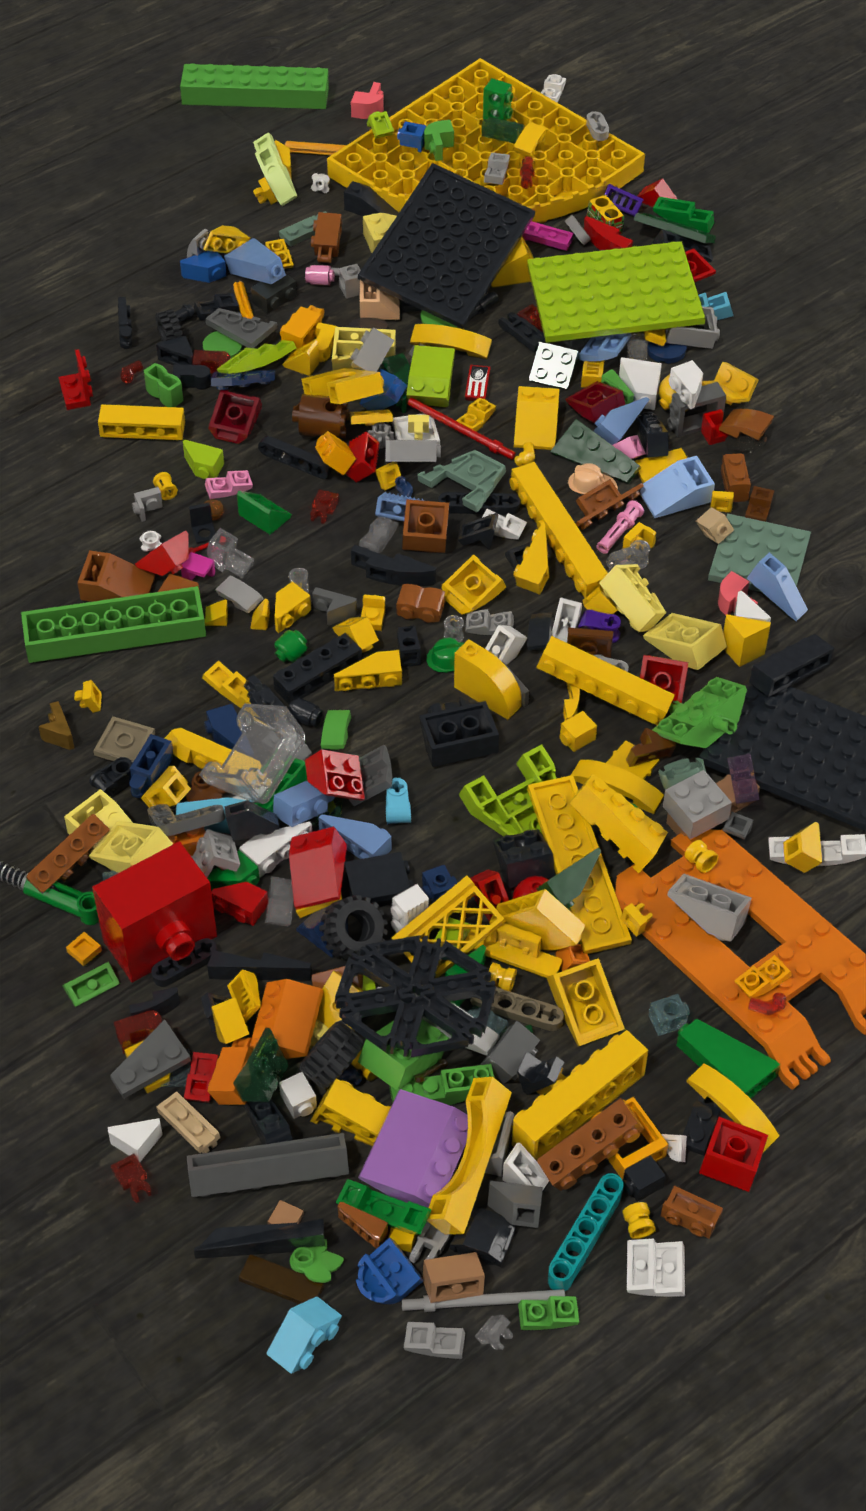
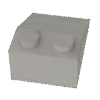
(711, 906)

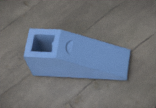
(777, 584)

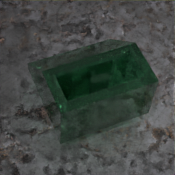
(261, 1070)

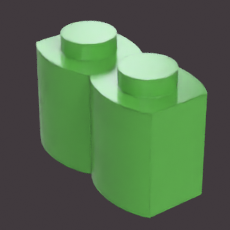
(163, 385)

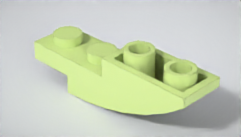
(274, 170)

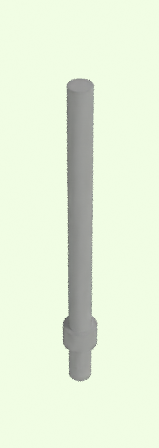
(482, 1300)

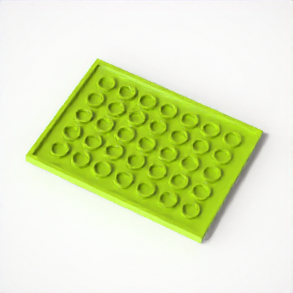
(615, 292)

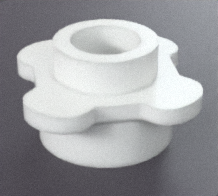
(320, 178)
(150, 540)

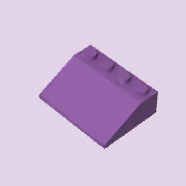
(416, 1148)

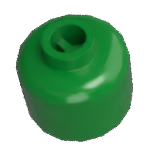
(290, 646)

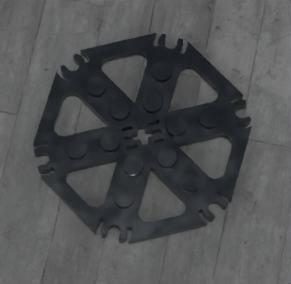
(432, 992)

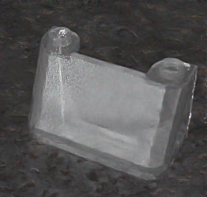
(261, 754)

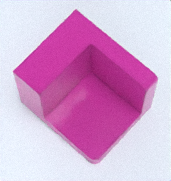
(198, 566)

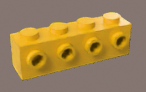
(141, 422)

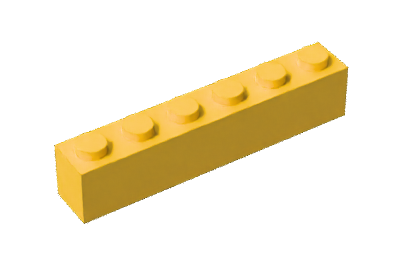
(605, 681)

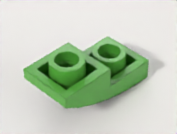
(335, 729)
(548, 1314)

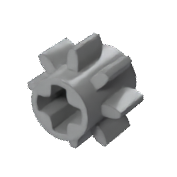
(381, 433)

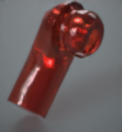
(128, 371)
(770, 1007)

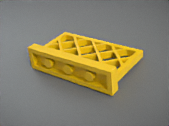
(440, 912)

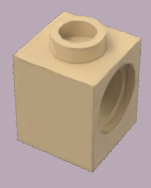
(715, 525)

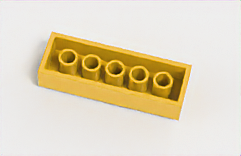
(580, 1095)

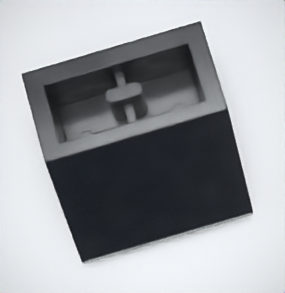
(524, 856)

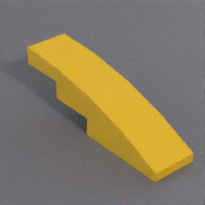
(227, 683)

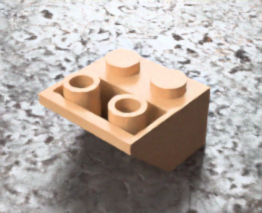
(378, 304)

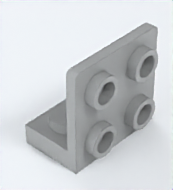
(216, 850)

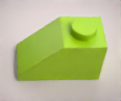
(203, 459)

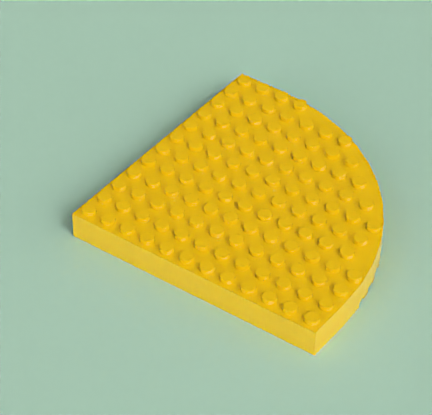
(566, 164)

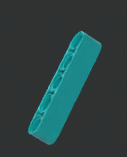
(584, 1243)

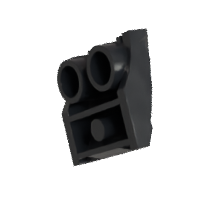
(486, 1235)

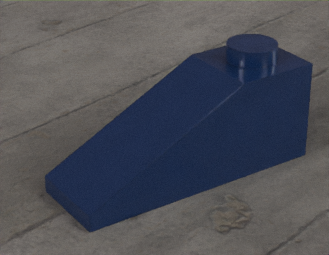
(223, 725)

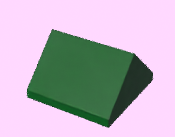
(261, 511)

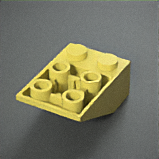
(102, 806)

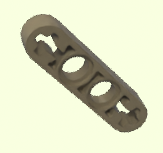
(518, 1003)

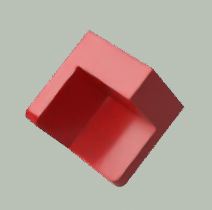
(710, 427)

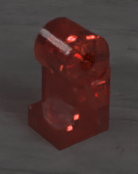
(211, 359)
(136, 1028)

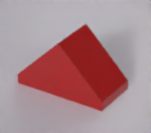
(655, 190)

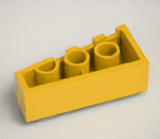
(619, 821)

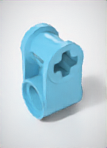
(397, 802)

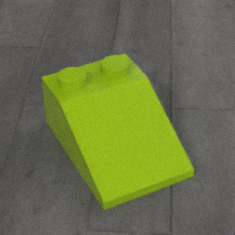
(431, 375)

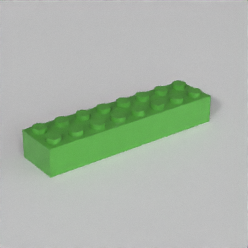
(254, 86)
(113, 624)

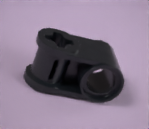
(114, 777)

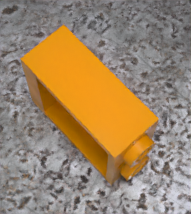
(657, 1144)

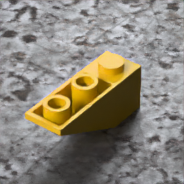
(225, 239)
(534, 568)
(373, 671)

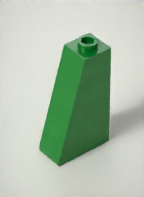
(733, 1059)

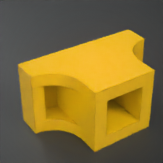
(167, 789)

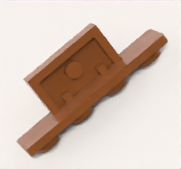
(601, 499)
(68, 854)

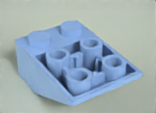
(678, 488)

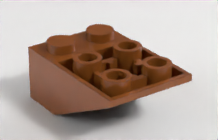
(111, 577)

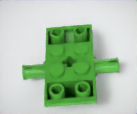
(705, 714)

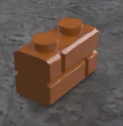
(736, 476)

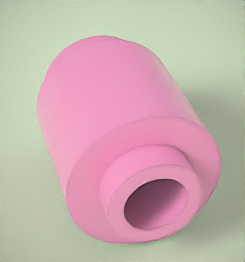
(319, 275)

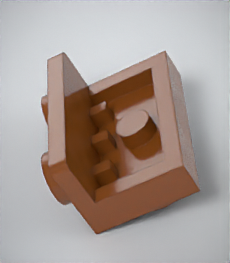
(691, 1212)

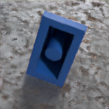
(205, 267)
(393, 390)

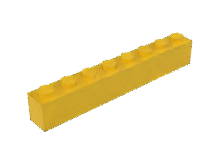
(561, 531)

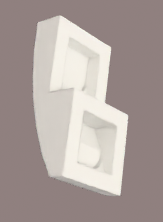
(508, 527)

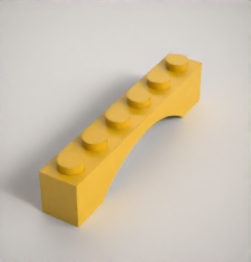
(485, 1111)

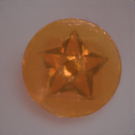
(216, 508)

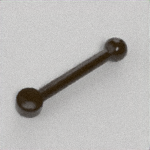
(442, 1063)

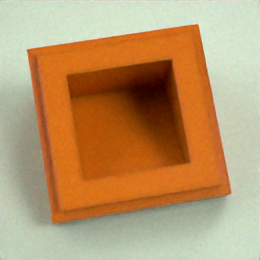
(572, 956)

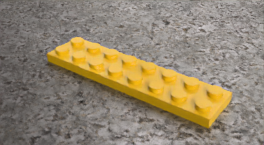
(570, 840)

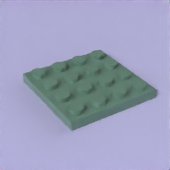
(752, 542)

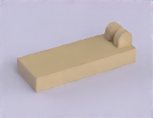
(188, 1123)

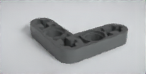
(171, 824)

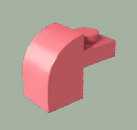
(365, 104)
(729, 590)

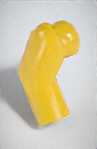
(526, 456)

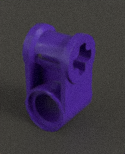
(600, 621)

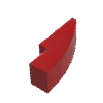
(605, 236)

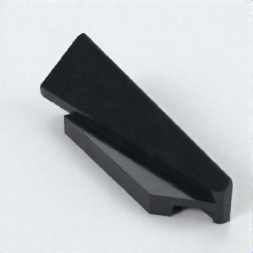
(261, 1239)

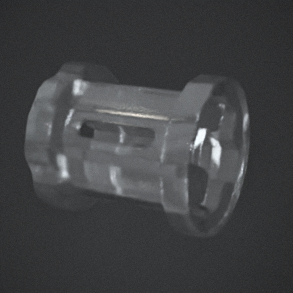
(640, 550)
(299, 577)
(458, 624)

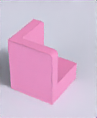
(631, 447)

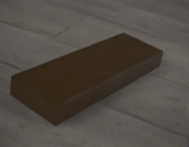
(279, 1280)

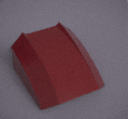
(596, 400)
(234, 416)

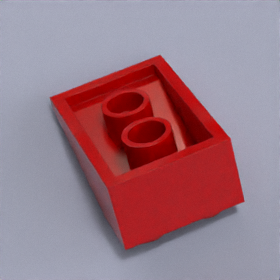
(317, 867)

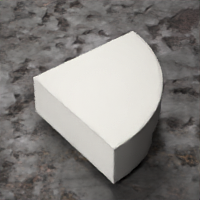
(676, 1146)

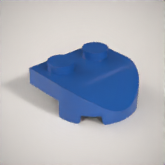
(387, 1274)

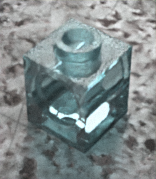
(667, 1023)

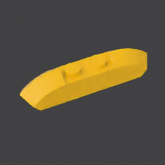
(196, 749)

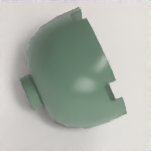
(679, 771)

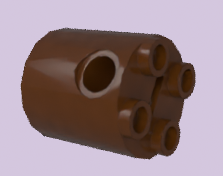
(318, 415)

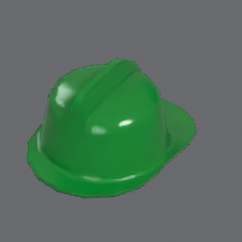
(442, 655)

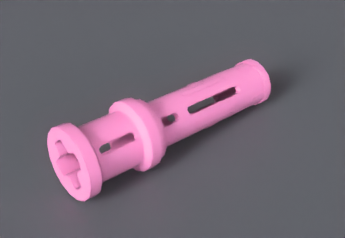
(625, 521)

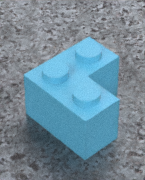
(302, 1332)

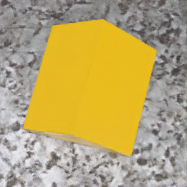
(745, 638)

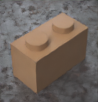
(453, 1277)

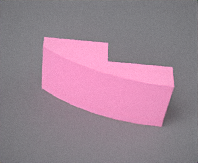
(228, 485)

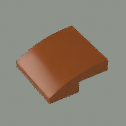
(746, 421)

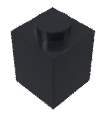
(643, 1178)

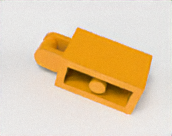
(302, 326)
(335, 452)

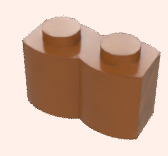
(420, 603)

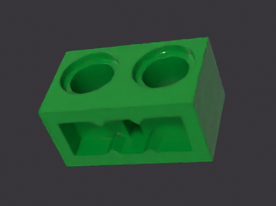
(497, 100)

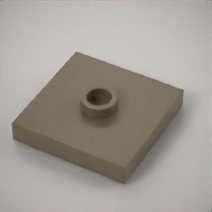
(122, 739)

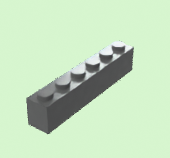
(267, 1165)

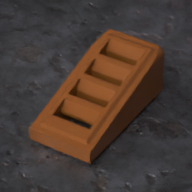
(366, 1225)

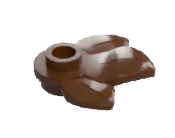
(202, 791)

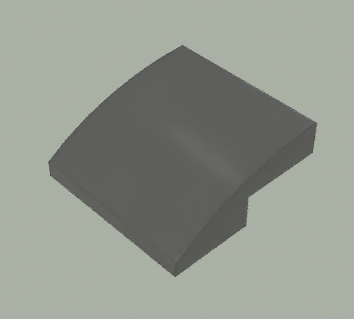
(375, 773)

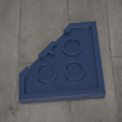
(242, 379)

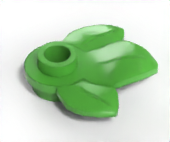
(315, 1262)

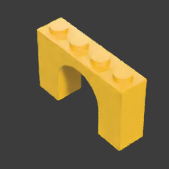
(344, 384)

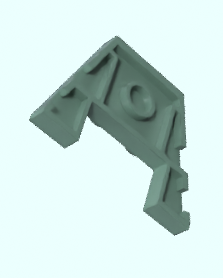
(472, 471)

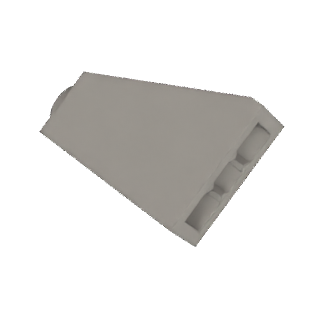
(412, 450)

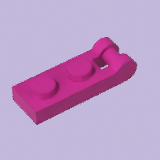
(548, 235)

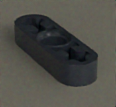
(181, 972)

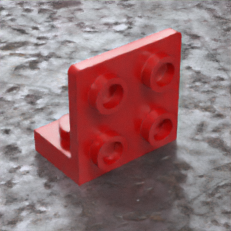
(75, 387)

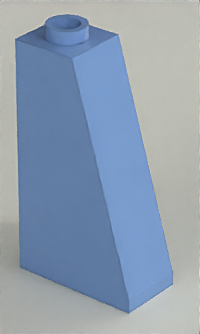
(255, 262)

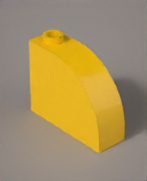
(486, 679)
(543, 916)

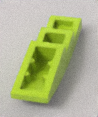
(254, 358)

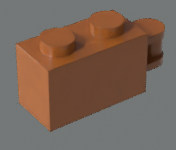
(327, 236)

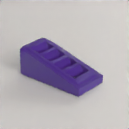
(624, 194)

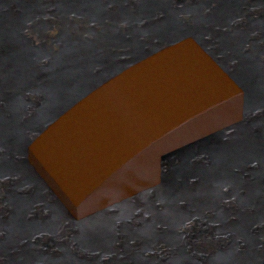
(759, 503)

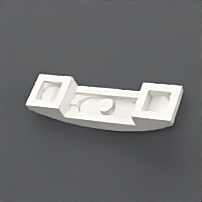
(833, 852)

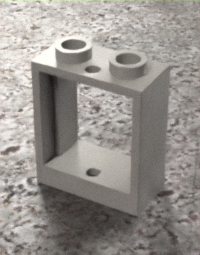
(696, 337)

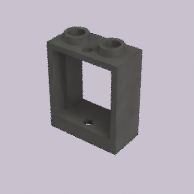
(710, 394)

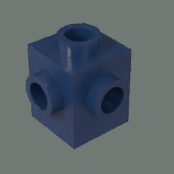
(437, 882)

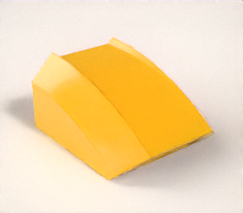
(472, 586)

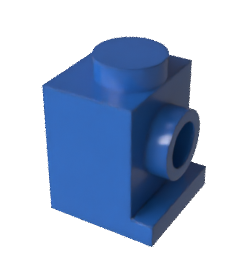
(412, 135)

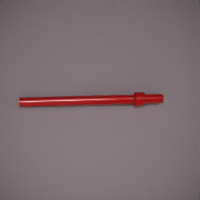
(494, 446)

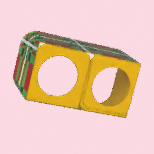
(604, 204)

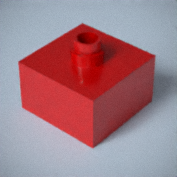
(155, 910)

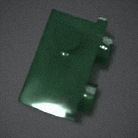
(501, 129)

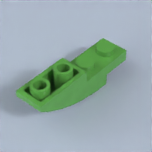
(448, 1087)

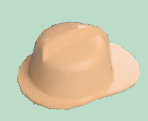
(587, 478)

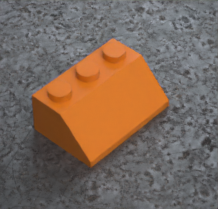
(291, 1014)

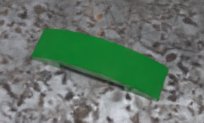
(397, 1213)

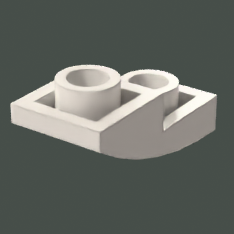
(553, 87)

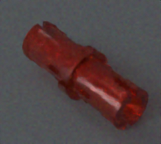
(527, 172)

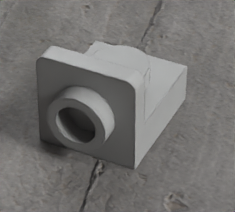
(147, 501)

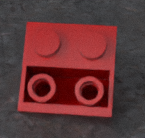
(335, 774)

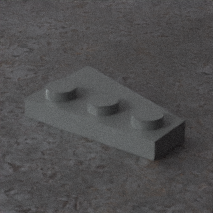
(241, 329)

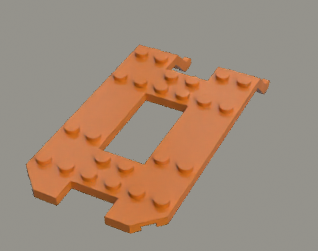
(808, 948)

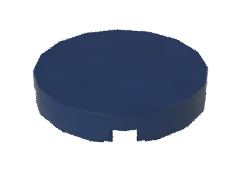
(669, 352)

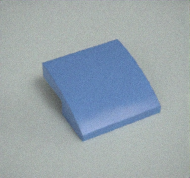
(604, 347)

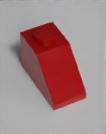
(491, 887)

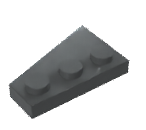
(150, 1061)

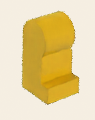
(325, 339)

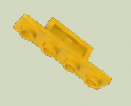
(518, 949)

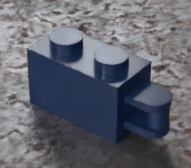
(150, 764)

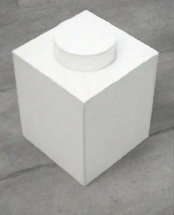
(298, 1095)

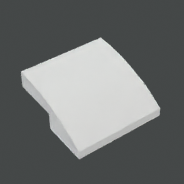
(655, 1268)

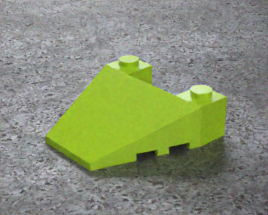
(513, 809)

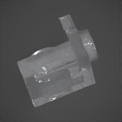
(637, 347)

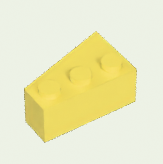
(632, 596)

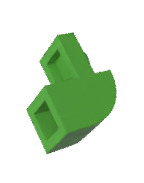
(438, 136)

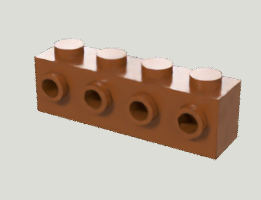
(590, 1145)

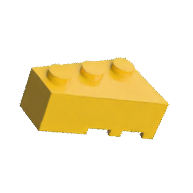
(351, 1111)

